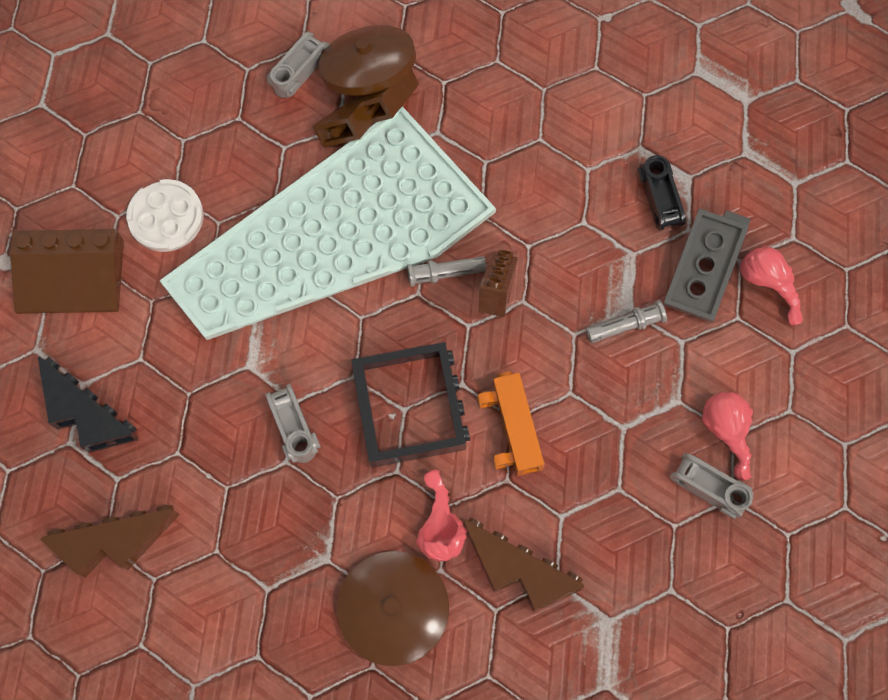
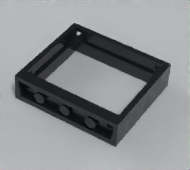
(456, 406)

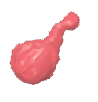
(769, 269)
(730, 420)
(443, 532)

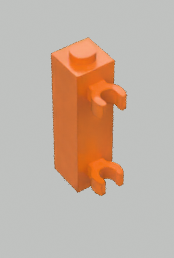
(517, 423)

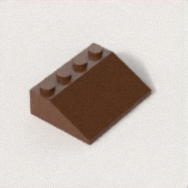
(66, 270)

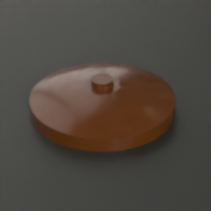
(367, 60)
(393, 608)

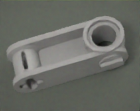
(296, 65)
(292, 425)
(712, 485)

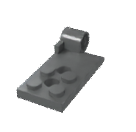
(712, 239)

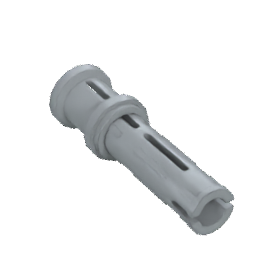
(434, 271)
(637, 319)

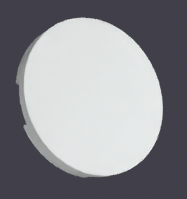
(165, 215)

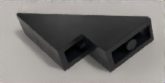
(71, 406)

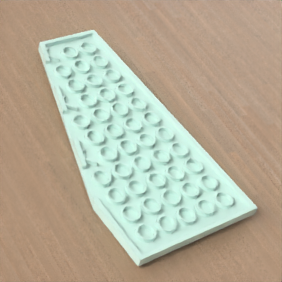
(335, 228)

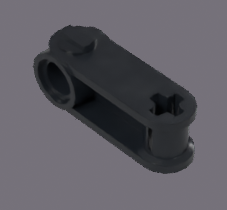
(661, 192)

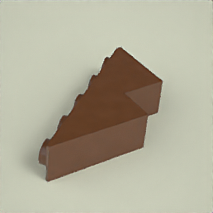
(357, 115)
(497, 283)
(120, 539)
(510, 564)

